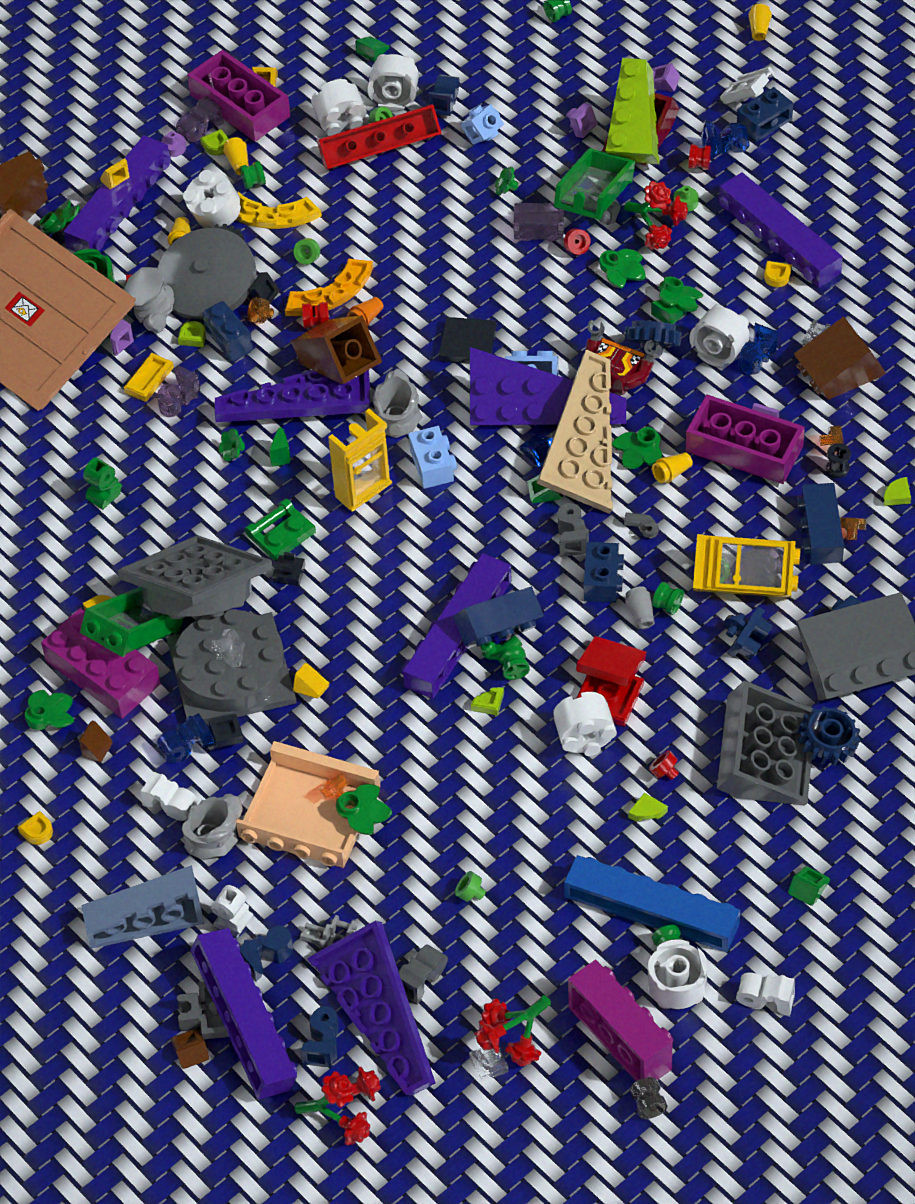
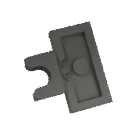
(200, 1014)

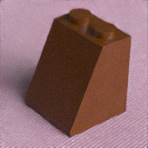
(22, 185)
(338, 348)
(838, 360)

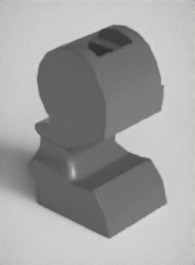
(572, 530)
(427, 965)

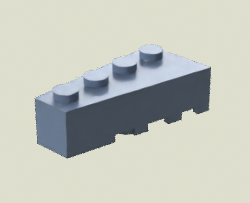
(144, 910)

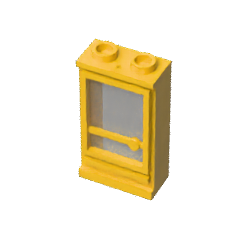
(362, 466)
(745, 566)

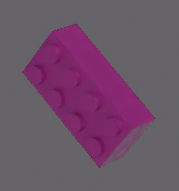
(243, 95)
(744, 439)
(106, 676)
(620, 1022)

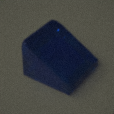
(536, 448)

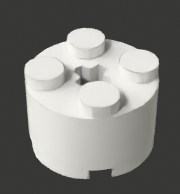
(393, 81)
(339, 106)
(212, 199)
(720, 335)
(584, 723)
(677, 974)

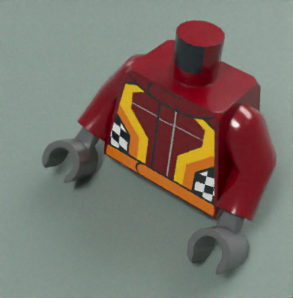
(627, 366)

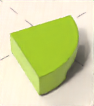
(897, 493)
(488, 702)
(647, 808)

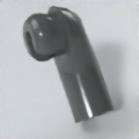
(611, 213)
(644, 522)

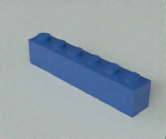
(652, 902)

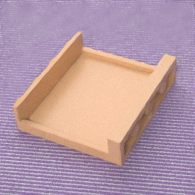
(293, 813)

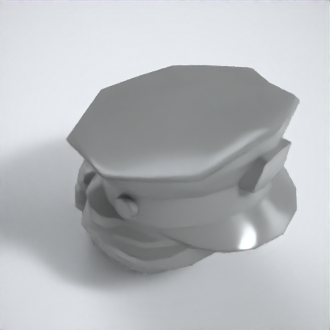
(152, 297)
(397, 404)
(211, 826)

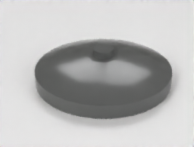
(207, 269)

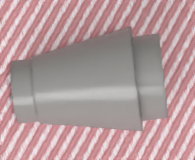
(640, 605)

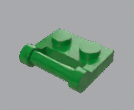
(285, 535)

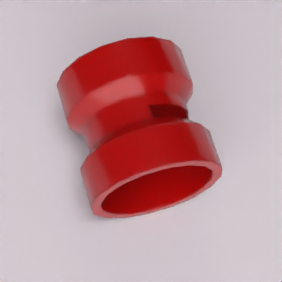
(321, 314)

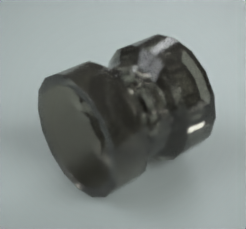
(648, 1098)

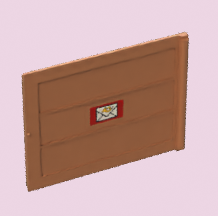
(49, 311)

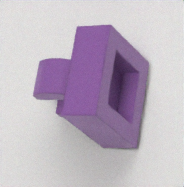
(582, 119)

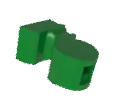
(104, 484)

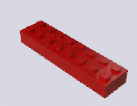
(379, 136)

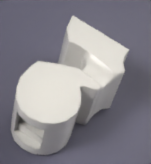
(173, 800)
(231, 910)
(757, 991)

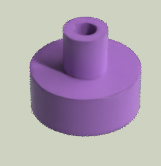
(175, 142)

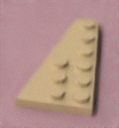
(582, 443)

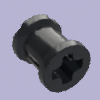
(841, 459)

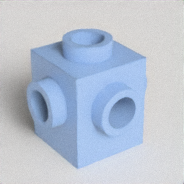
(482, 124)

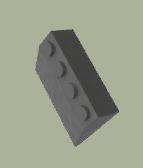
(859, 645)
(762, 747)

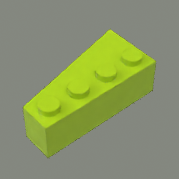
(634, 115)

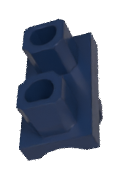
(743, 643)

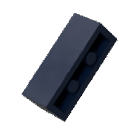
(821, 523)
(498, 617)

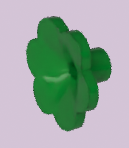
(506, 181)
(231, 445)

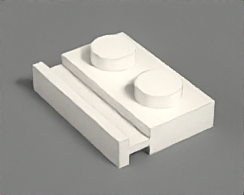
(747, 86)

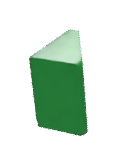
(370, 47)
(666, 313)
(279, 449)
(540, 493)
(808, 885)

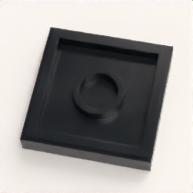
(466, 333)

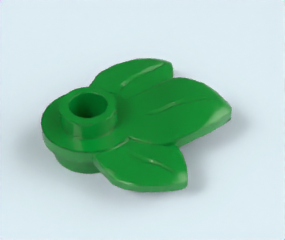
(56, 221)
(622, 266)
(674, 293)
(639, 447)
(48, 710)
(366, 808)

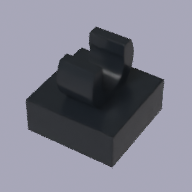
(263, 287)
(288, 569)
(226, 730)

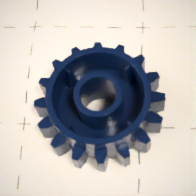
(659, 332)
(829, 735)

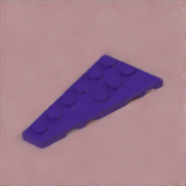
(521, 395)
(297, 396)
(374, 998)

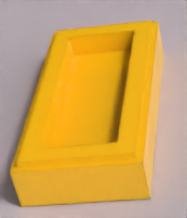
(148, 377)

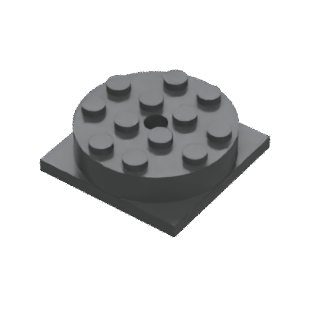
(195, 577)
(214, 687)

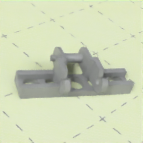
(327, 932)

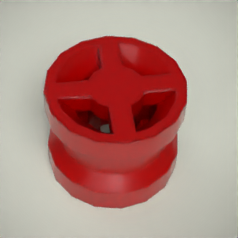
(699, 157)

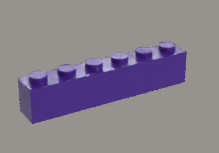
(110, 206)
(780, 230)
(443, 645)
(244, 1013)

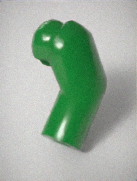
(492, 650)

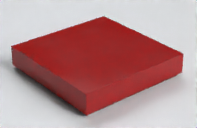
(611, 661)
(618, 697)

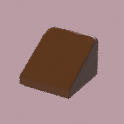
(94, 742)
(190, 1048)

